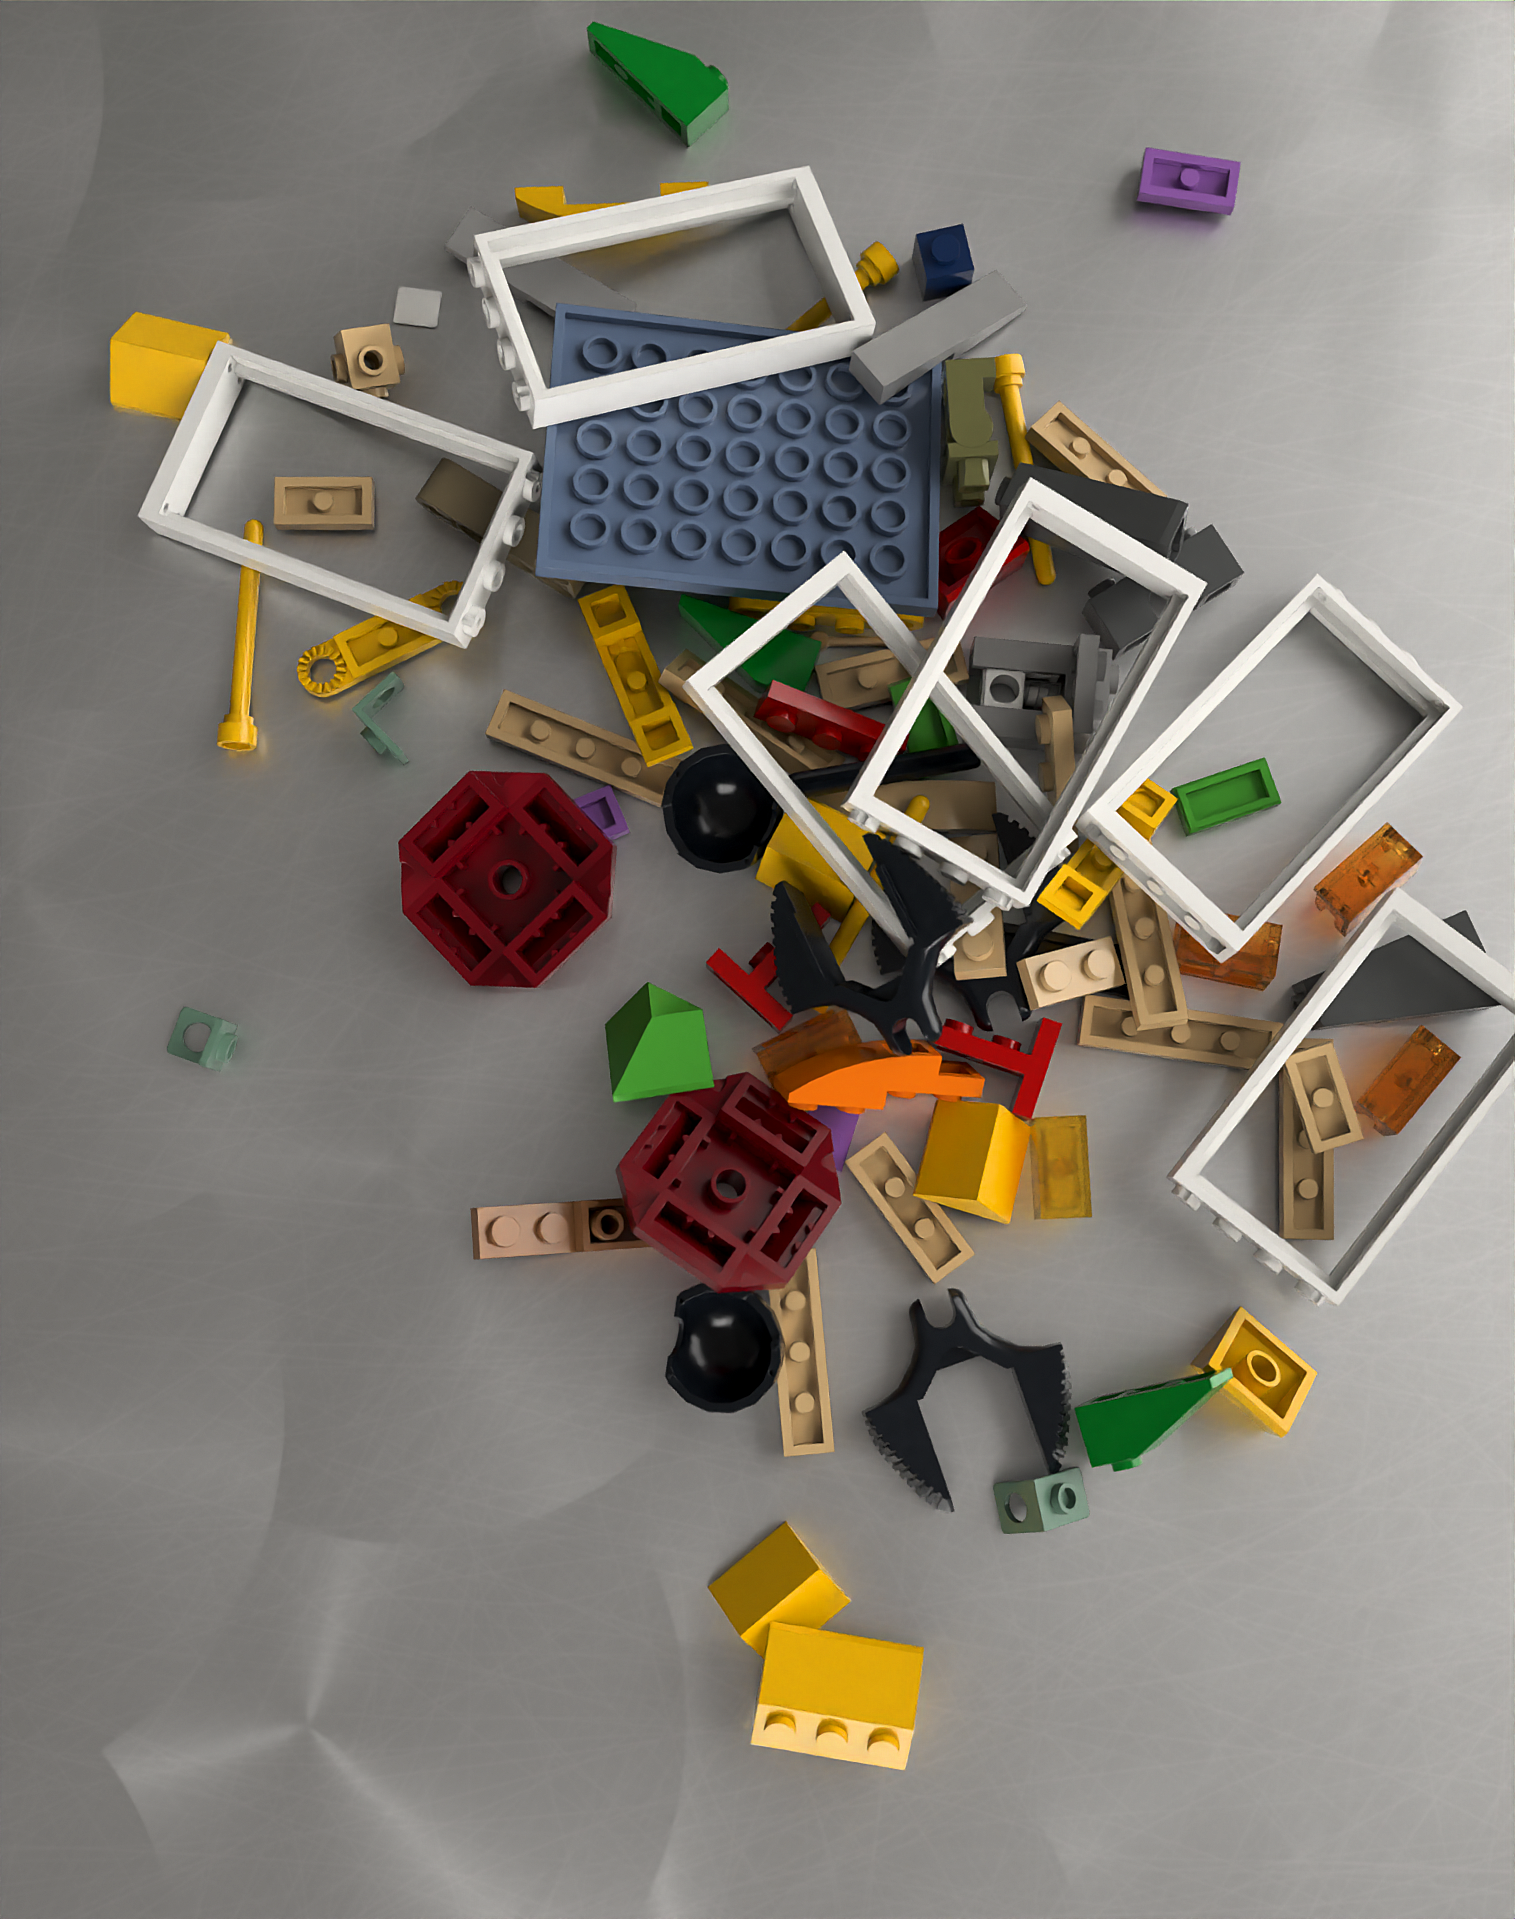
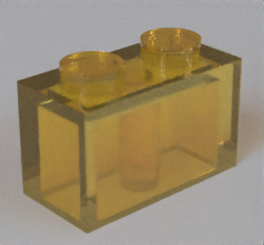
(1060, 1167)

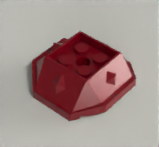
(456, 871)
(759, 1146)

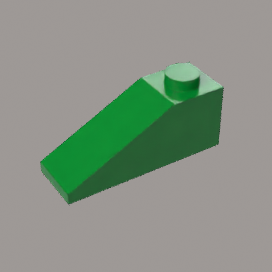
(665, 79)
(785, 658)
(1137, 1420)

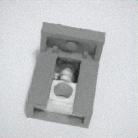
(1080, 670)

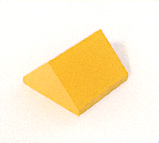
(159, 363)
(796, 861)
(973, 1158)
(1267, 1374)
(777, 1584)

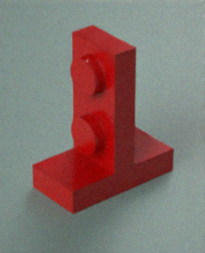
(753, 987)
(1005, 1056)

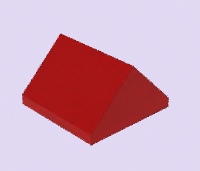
(960, 550)

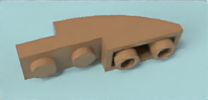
(551, 1228)

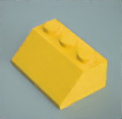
(837, 1695)

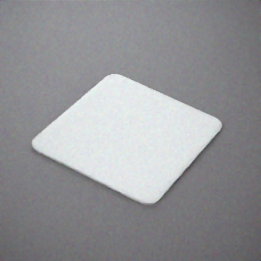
(417, 307)

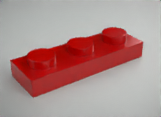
(819, 720)

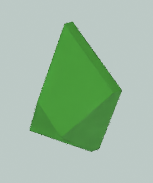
(657, 1046)

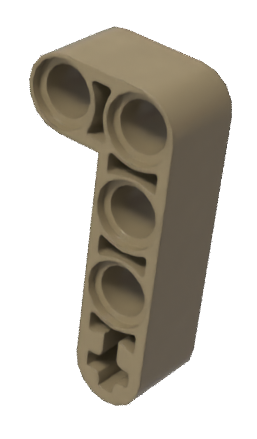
(468, 506)

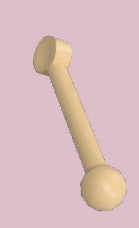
(846, 641)

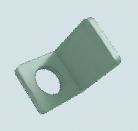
(370, 706)
(219, 1045)
(1048, 1499)

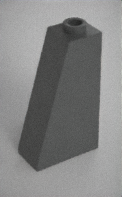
(1144, 516)
(1401, 984)

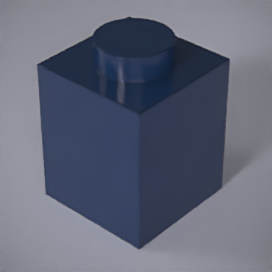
(942, 262)

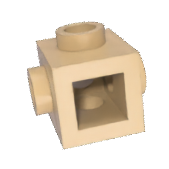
(374, 346)

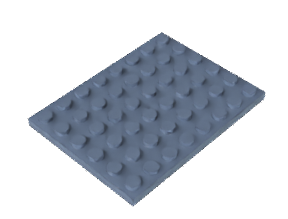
(739, 480)

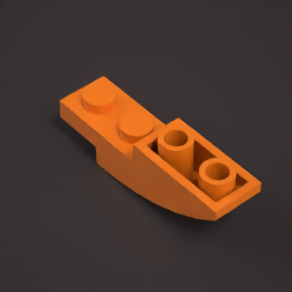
(864, 1073)

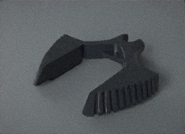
(1025, 943)
(814, 978)
(899, 1422)

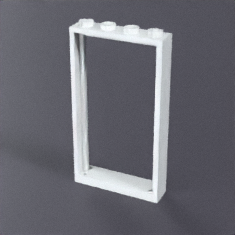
(658, 216)
(201, 429)
(1114, 549)
(946, 697)
(1165, 882)
(1235, 1221)

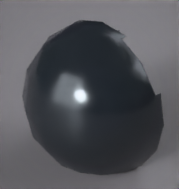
(719, 811)
(724, 1349)

